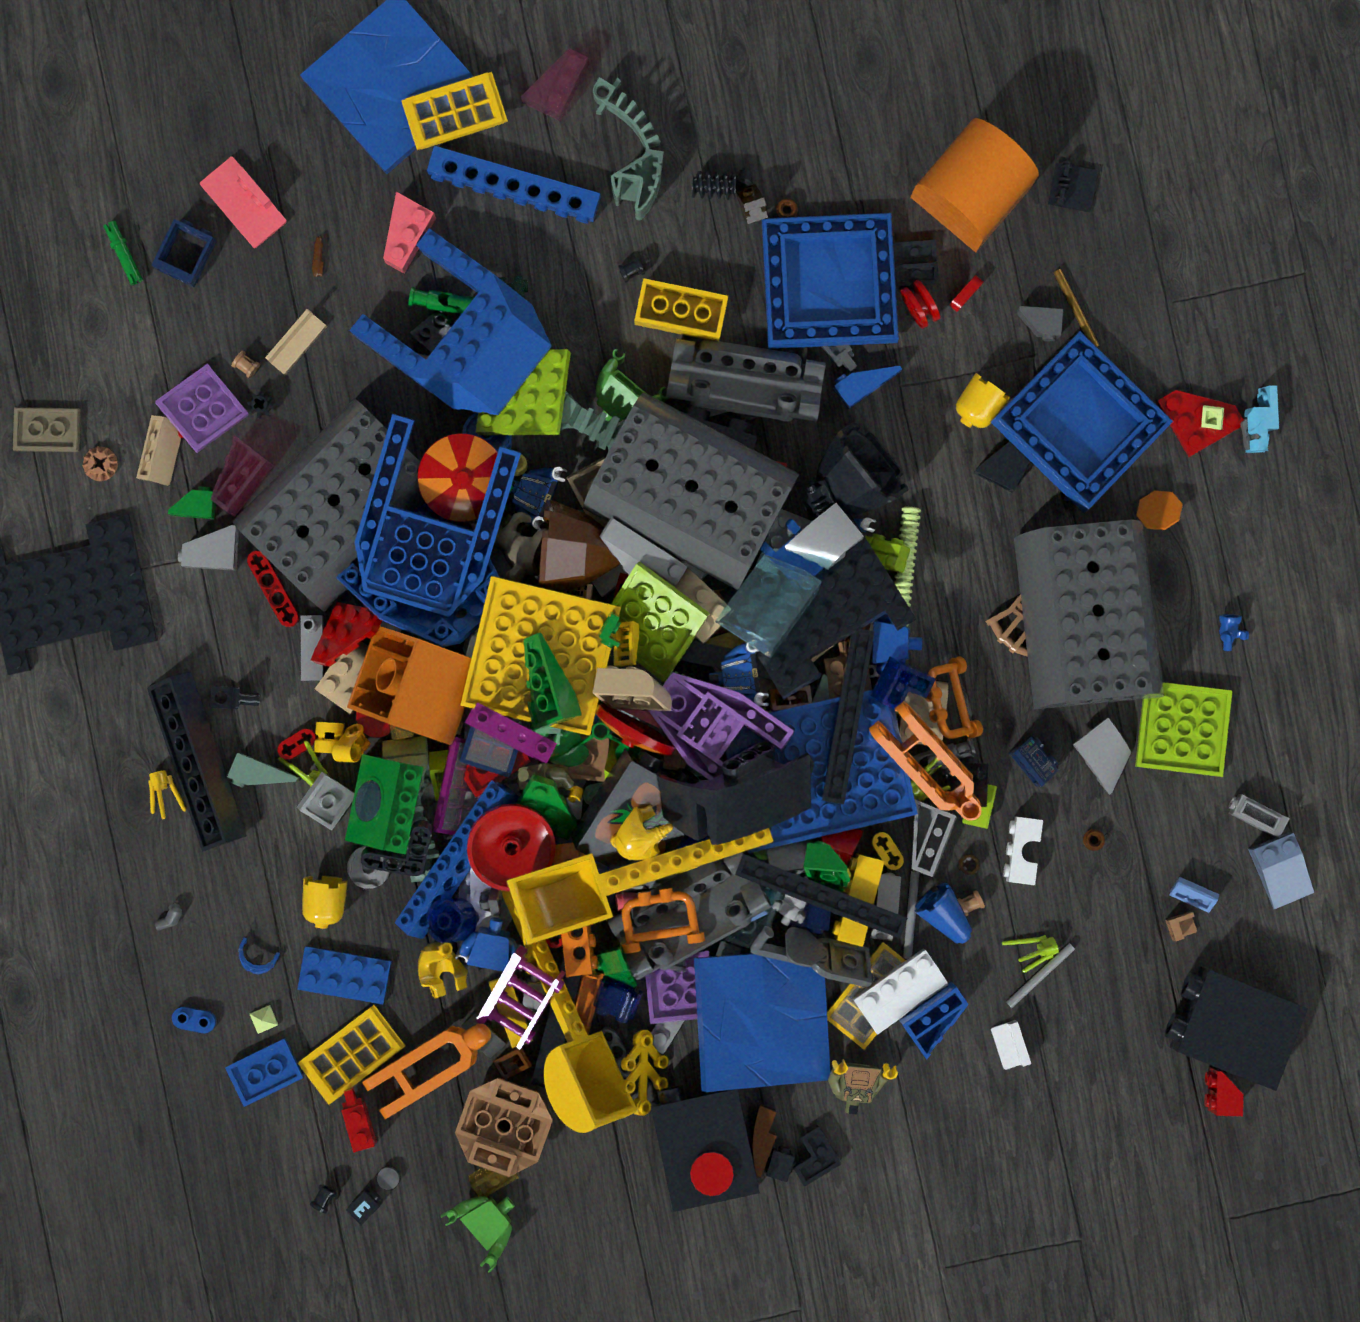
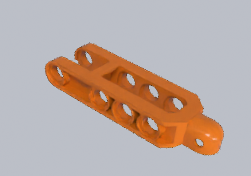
(961, 797)
(467, 1044)

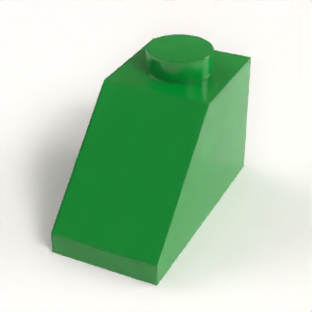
(195, 505)

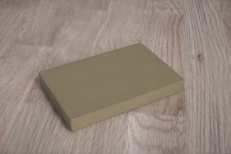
(46, 429)

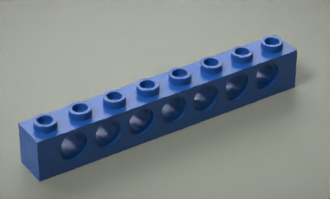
(443, 157)
(451, 865)

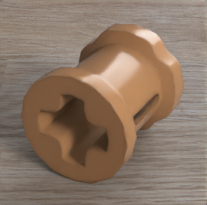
(245, 364)
(971, 902)

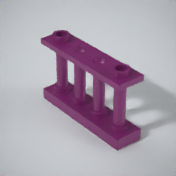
(510, 733)
(500, 996)

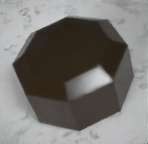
(969, 864)

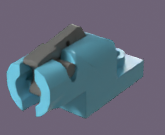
(1260, 421)

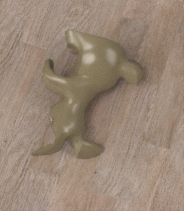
(519, 551)

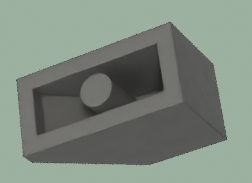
(1042, 321)
(495, 1042)

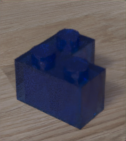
(898, 680)
(816, 920)

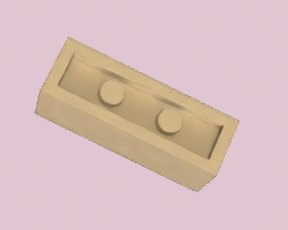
(296, 342)
(159, 451)

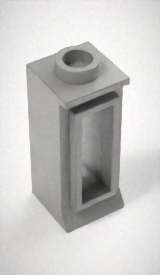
(1258, 815)

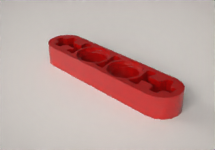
(274, 588)

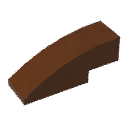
(762, 1138)

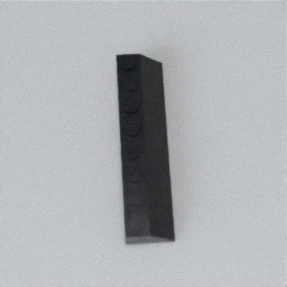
(196, 761)

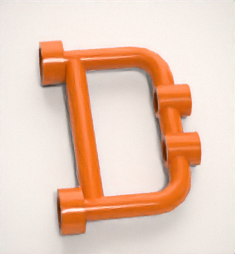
(939, 715)
(666, 895)

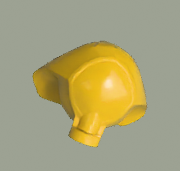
(634, 840)
(436, 959)

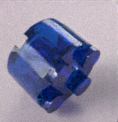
(451, 920)
(617, 1000)

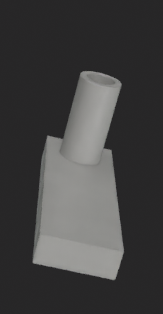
(311, 632)

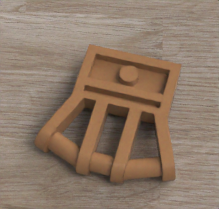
(1003, 637)

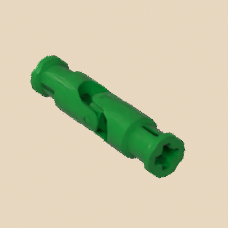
(432, 299)

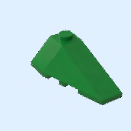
(550, 691)
(825, 866)
(615, 965)

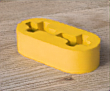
(891, 848)

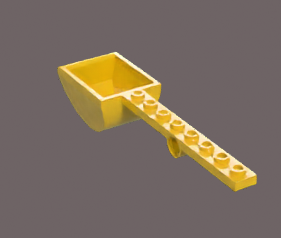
(575, 892)
(582, 1073)

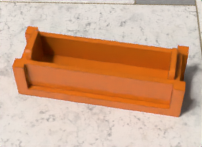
(585, 997)

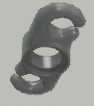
(616, 1041)

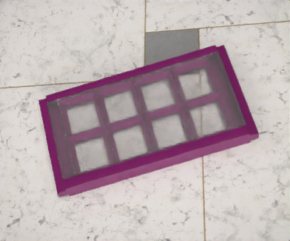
(455, 795)

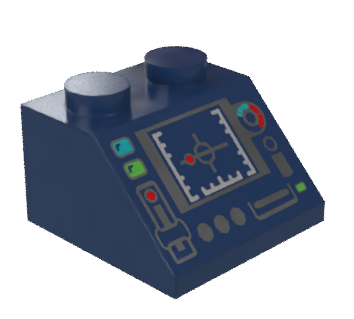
(1034, 761)

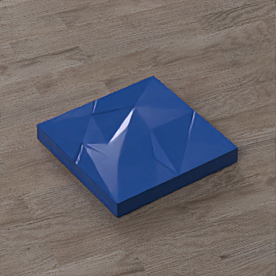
(375, 68)
(829, 280)
(1081, 422)
(760, 1022)

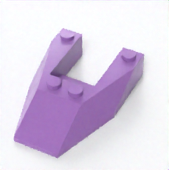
(709, 718)

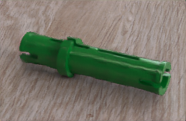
(118, 243)

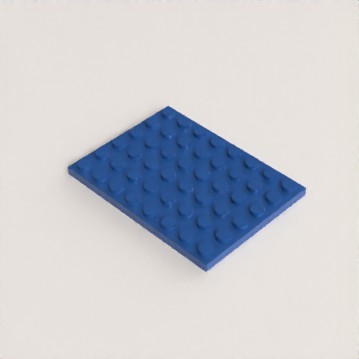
(876, 784)

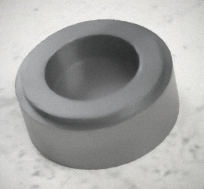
(388, 1178)

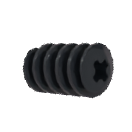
(714, 185)

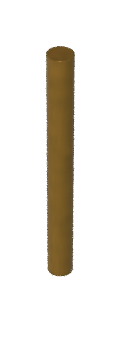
(1075, 307)

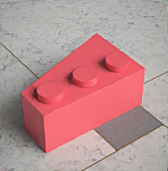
(406, 228)

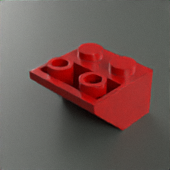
(1222, 1095)

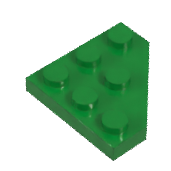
(544, 797)

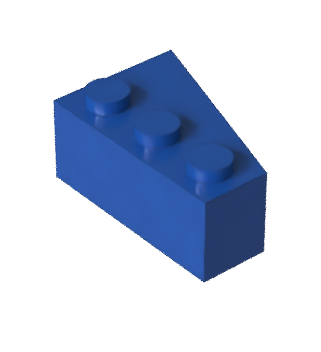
(933, 1018)

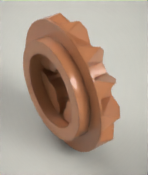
(110, 464)

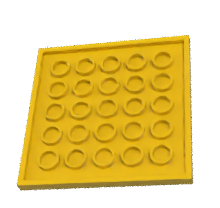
(568, 626)

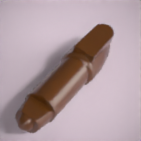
(317, 263)

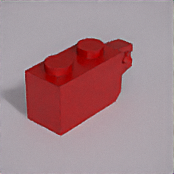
(358, 1122)

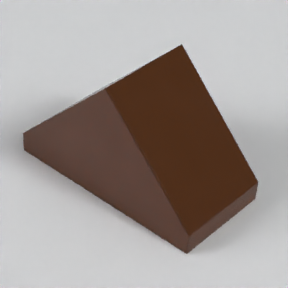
(797, 699)
(513, 1062)

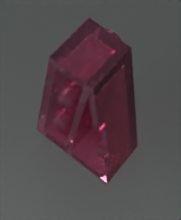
(557, 86)
(240, 477)

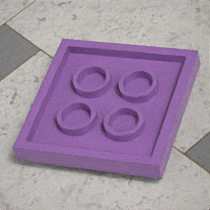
(201, 408)
(673, 993)

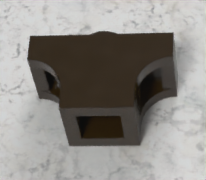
(752, 204)

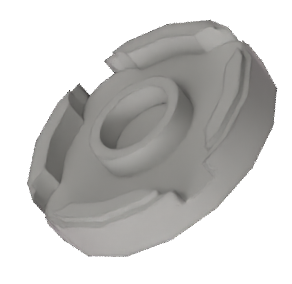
(364, 876)

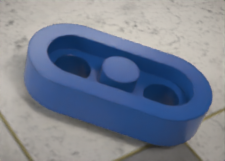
(193, 1019)

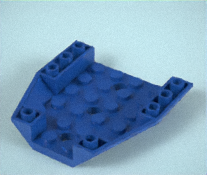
(423, 623)

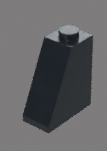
(1004, 467)

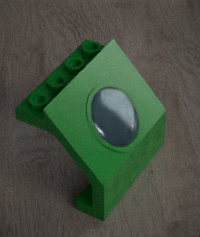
(384, 804)

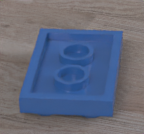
(264, 1072)

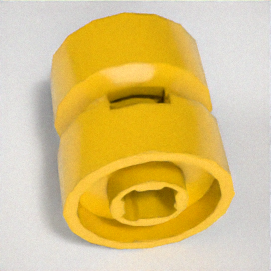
(326, 745)

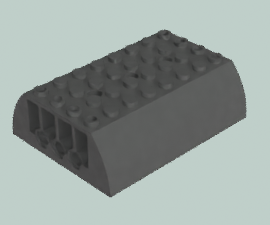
(301, 499)
(682, 522)
(1060, 621)

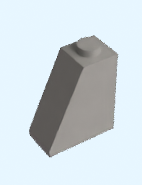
(212, 551)
(887, 898)

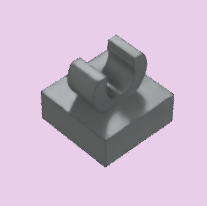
(492, 900)

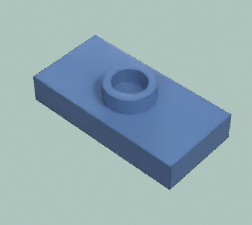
(1194, 894)

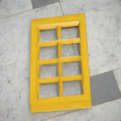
(454, 111)
(845, 1013)
(351, 1054)

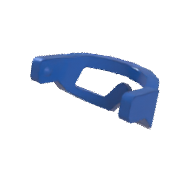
(255, 969)

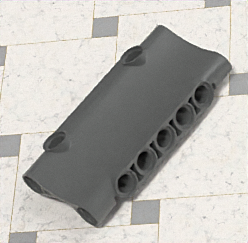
(746, 385)
(722, 907)

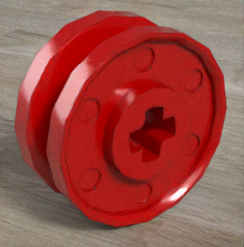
(920, 304)

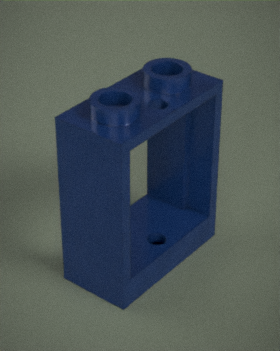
(167, 244)

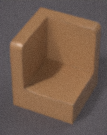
(1181, 925)

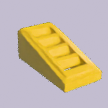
(633, 637)

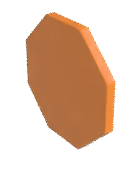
(1159, 510)

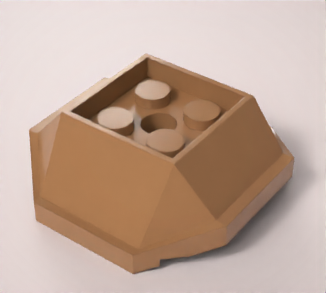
(497, 1149)

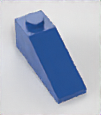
(860, 384)

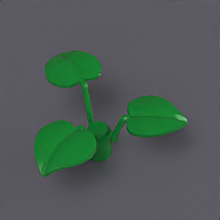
(574, 752)

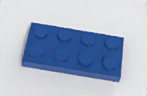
(344, 975)

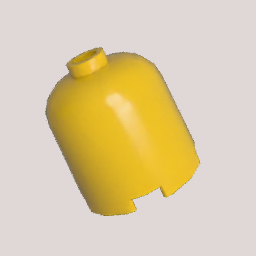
(980, 403)
(323, 900)

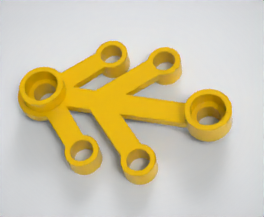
(643, 1046)

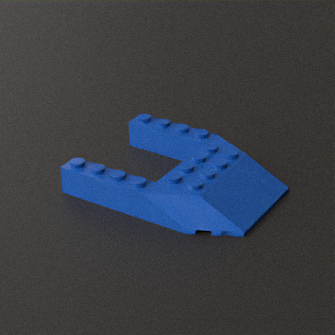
(485, 350)
(419, 556)

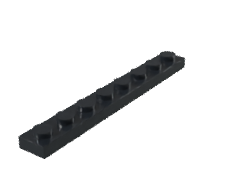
(847, 716)
(821, 896)

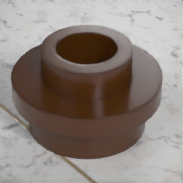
(786, 203)
(1100, 840)

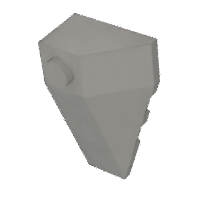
(632, 548)

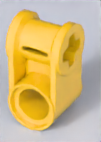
(351, 745)

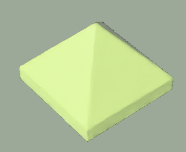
(1212, 417)
(264, 1019)

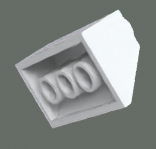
(900, 991)

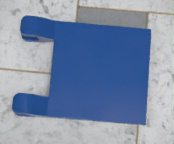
(791, 557)

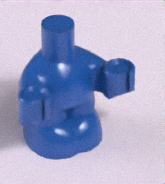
(1229, 630)

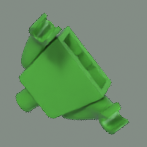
(617, 392)
(486, 1222)

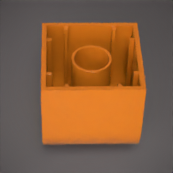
(976, 182)
(412, 685)

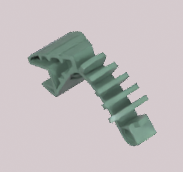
(640, 178)
(589, 423)
(414, 752)

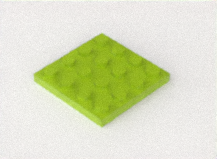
(537, 403)
(664, 616)
(1185, 730)

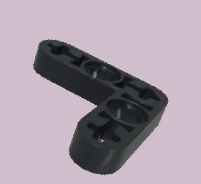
(411, 857)

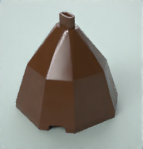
(572, 549)

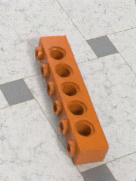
(574, 965)

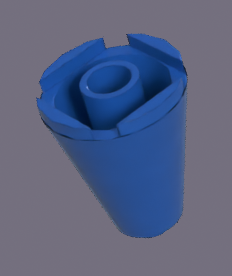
(944, 913)

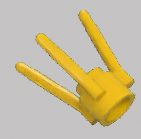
(158, 782)

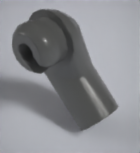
(171, 919)

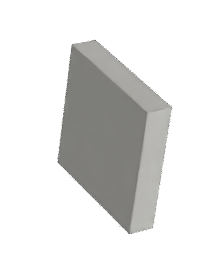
(326, 801)

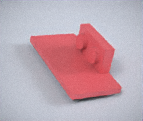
(243, 202)

